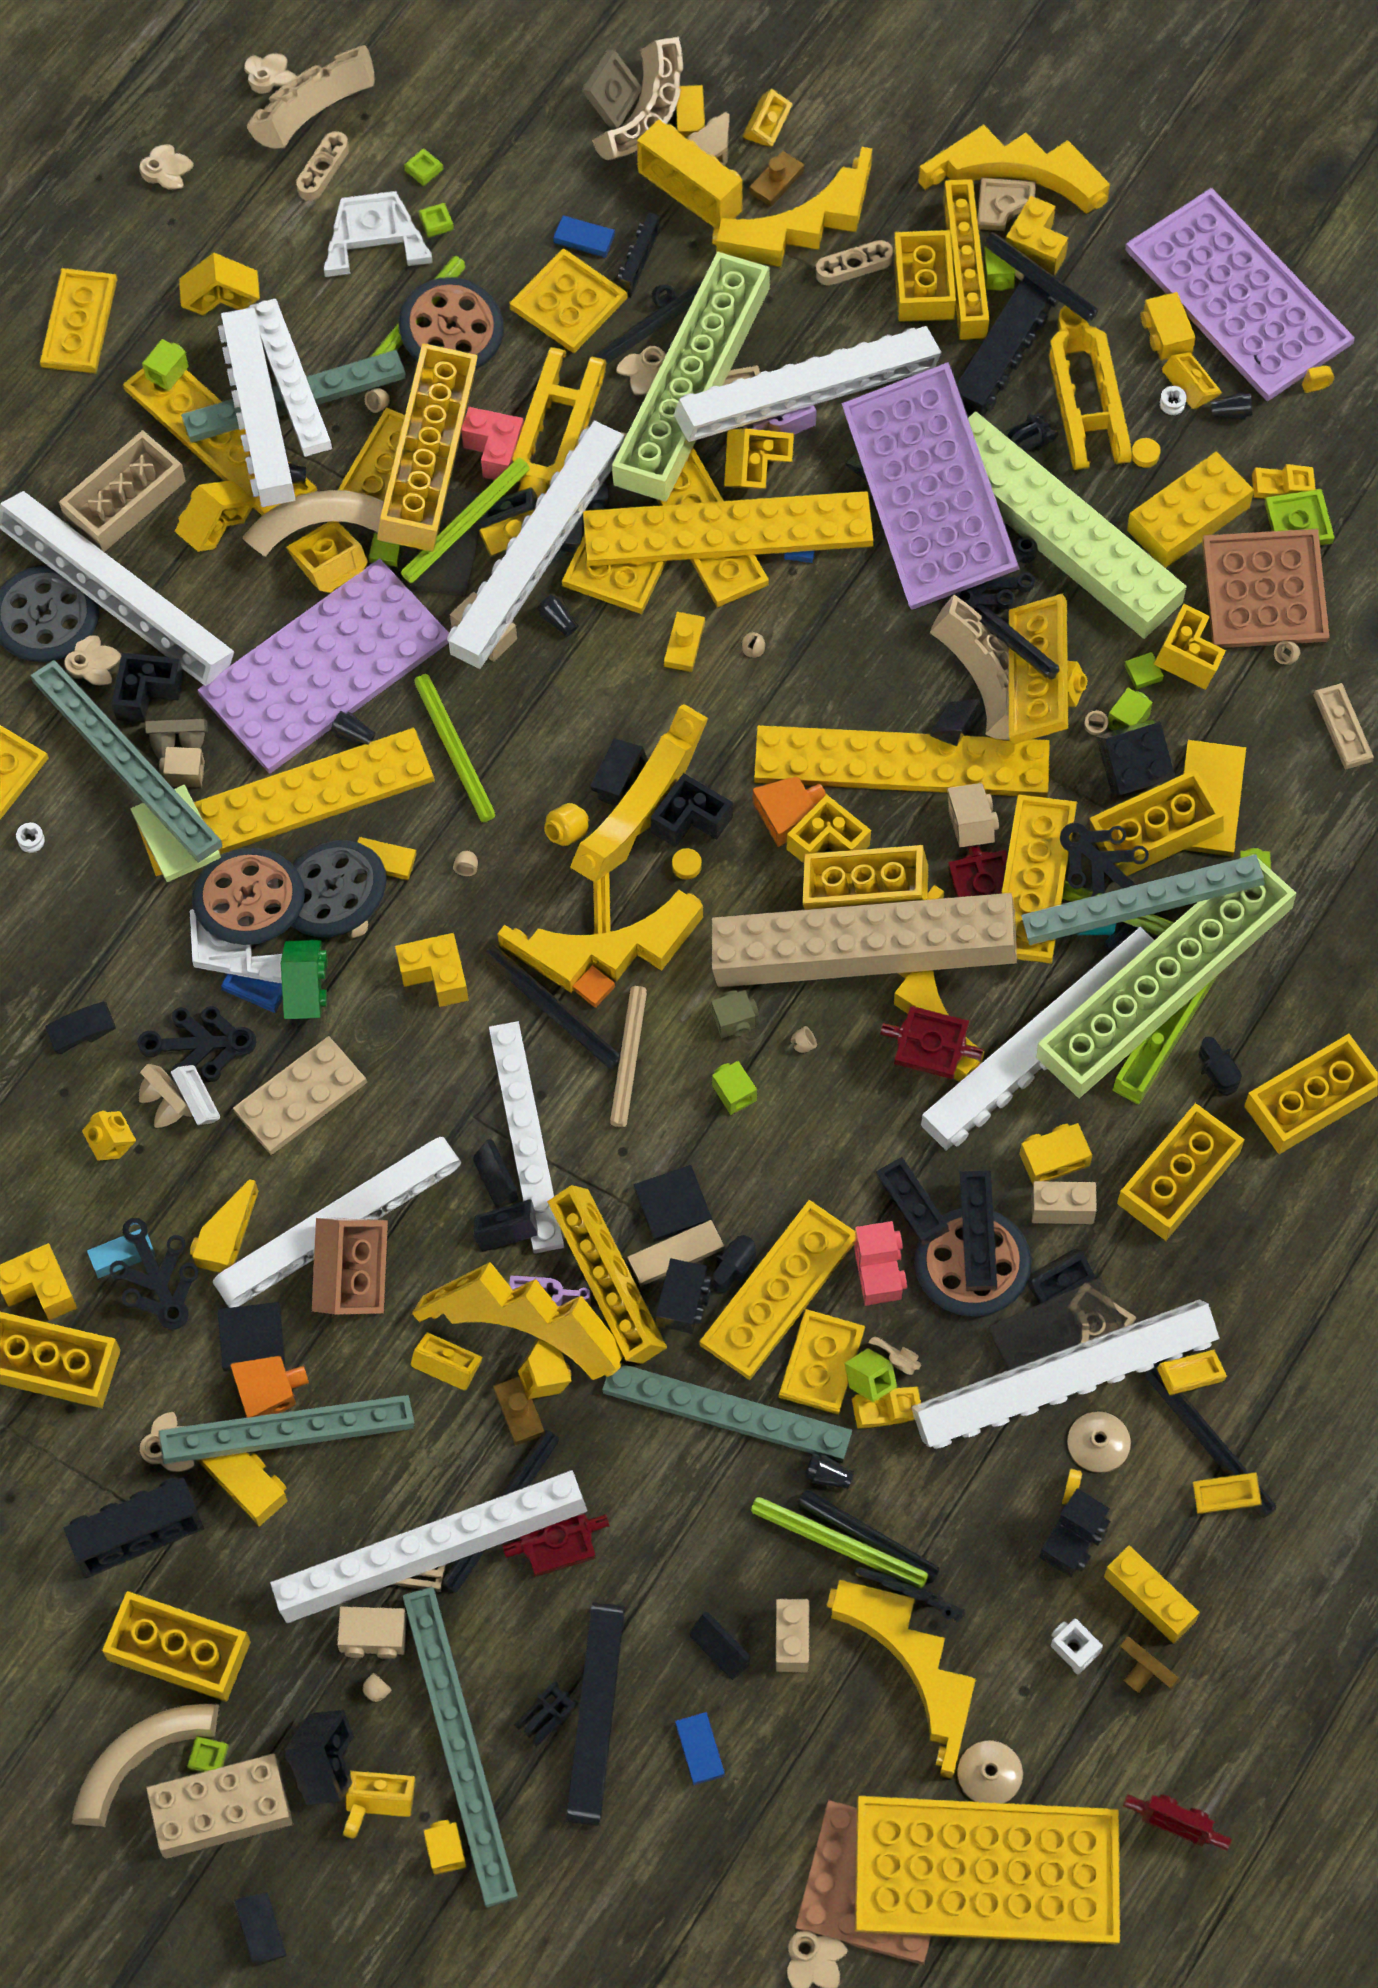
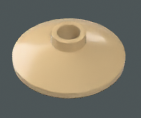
(1098, 1456)
(987, 1788)

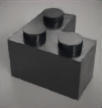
(141, 679)
(690, 805)
(683, 1295)
(1078, 1527)
(318, 1758)

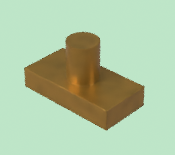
(776, 178)
(518, 1411)
(1146, 1667)

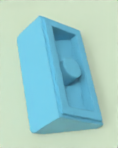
(114, 1250)

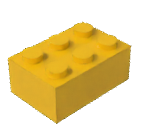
(924, 275)

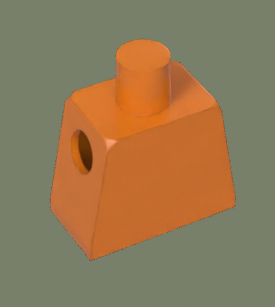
(785, 805)
(266, 1385)

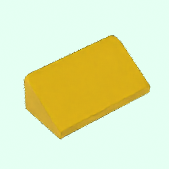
(767, 118)
(1189, 375)
(445, 1361)
(381, 1793)

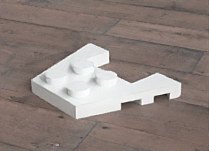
(373, 222)
(231, 958)

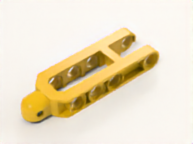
(1078, 336)
(547, 392)

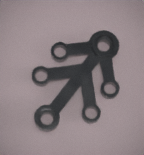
(1022, 555)
(1101, 861)
(202, 1042)
(157, 1278)

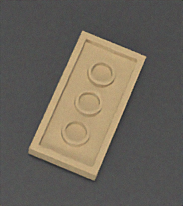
(299, 1095)

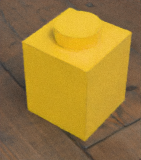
(444, 1847)

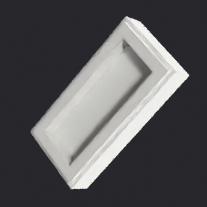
(195, 1095)

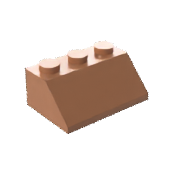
(349, 1266)

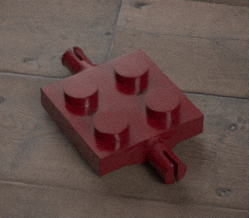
(978, 873)
(931, 1042)
(558, 1544)
(1187, 1824)

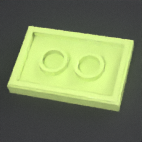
(166, 849)

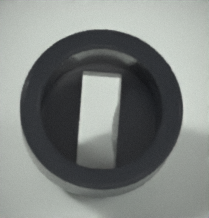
(664, 299)

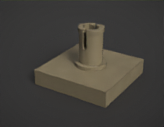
(612, 89)

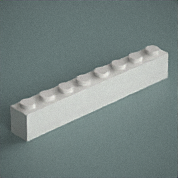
(258, 407)

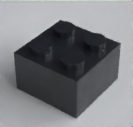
(1135, 757)

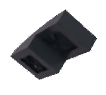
(81, 1025)

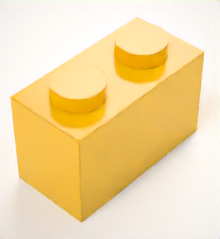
(1168, 326)
(1055, 1153)

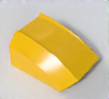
(328, 556)

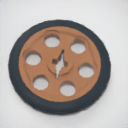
(453, 291)
(231, 866)
(932, 1272)

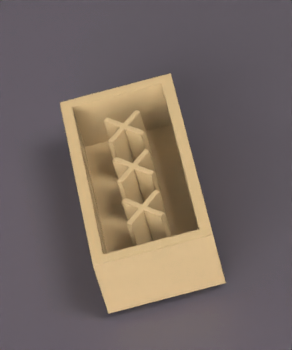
(122, 491)
(219, 1806)

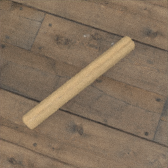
(628, 1056)

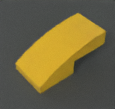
(1281, 482)
(887, 1410)

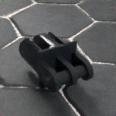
(1032, 433)
(1219, 1066)
(734, 1263)
(548, 1712)

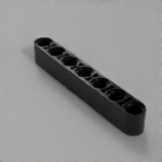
(595, 1714)

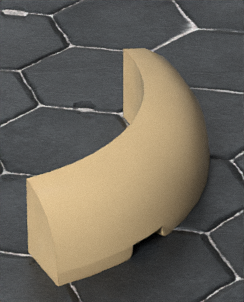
(310, 94)
(657, 100)
(313, 509)
(982, 655)
(131, 1749)

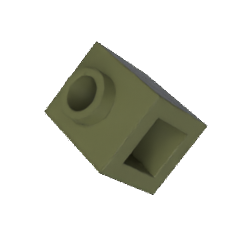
(734, 1013)

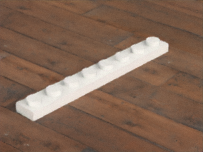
(291, 379)
(525, 1132)

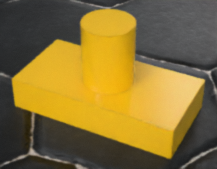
(498, 535)
(684, 641)

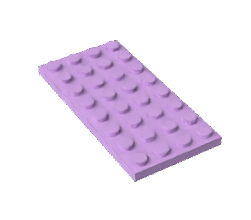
(1239, 294)
(930, 486)
(324, 664)

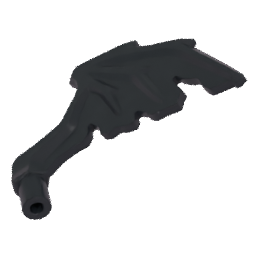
(948, 1610)

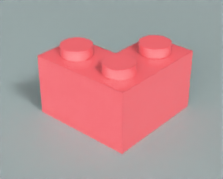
(494, 436)
(876, 1258)

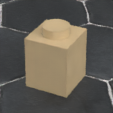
(183, 767)

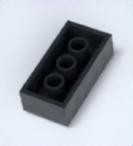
(133, 1527)

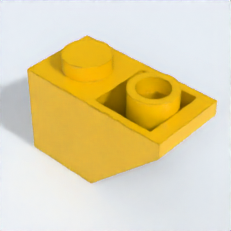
(544, 1371)

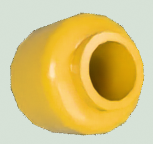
(566, 824)

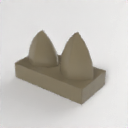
(162, 734)

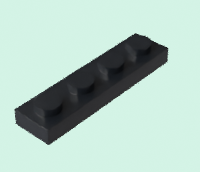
(978, 1230)

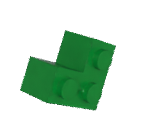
(301, 974)

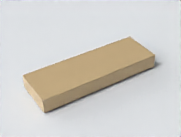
(1343, 726)
(687, 1246)

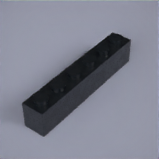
(1004, 347)

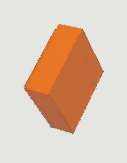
(593, 986)

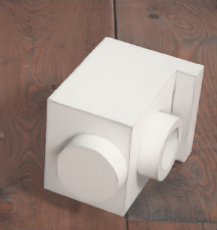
(1088, 1645)

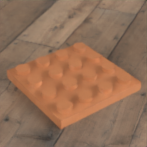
(1265, 588)
(830, 1892)

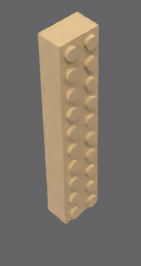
(864, 940)

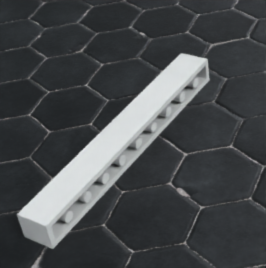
(806, 383)
(536, 545)
(114, 588)
(1016, 1060)
(1065, 1373)
(428, 1547)

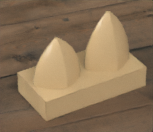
(158, 1084)

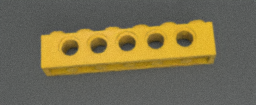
(967, 259)
(607, 1274)

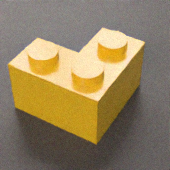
(1034, 238)
(217, 282)
(750, 451)
(211, 511)
(1186, 652)
(827, 827)
(435, 961)
(38, 1275)

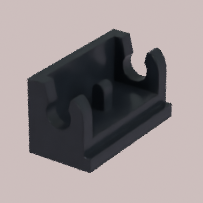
(618, 771)

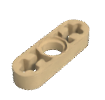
(322, 177)
(860, 252)

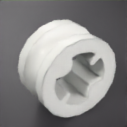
(1173, 391)
(28, 845)

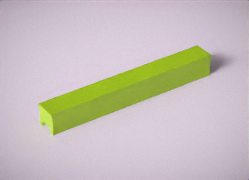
(1153, 1052)

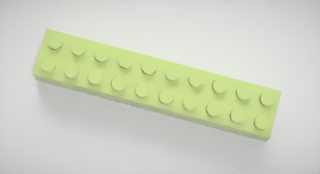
(695, 362)
(1076, 535)
(1160, 982)

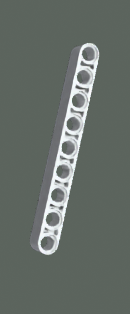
(367, 1201)

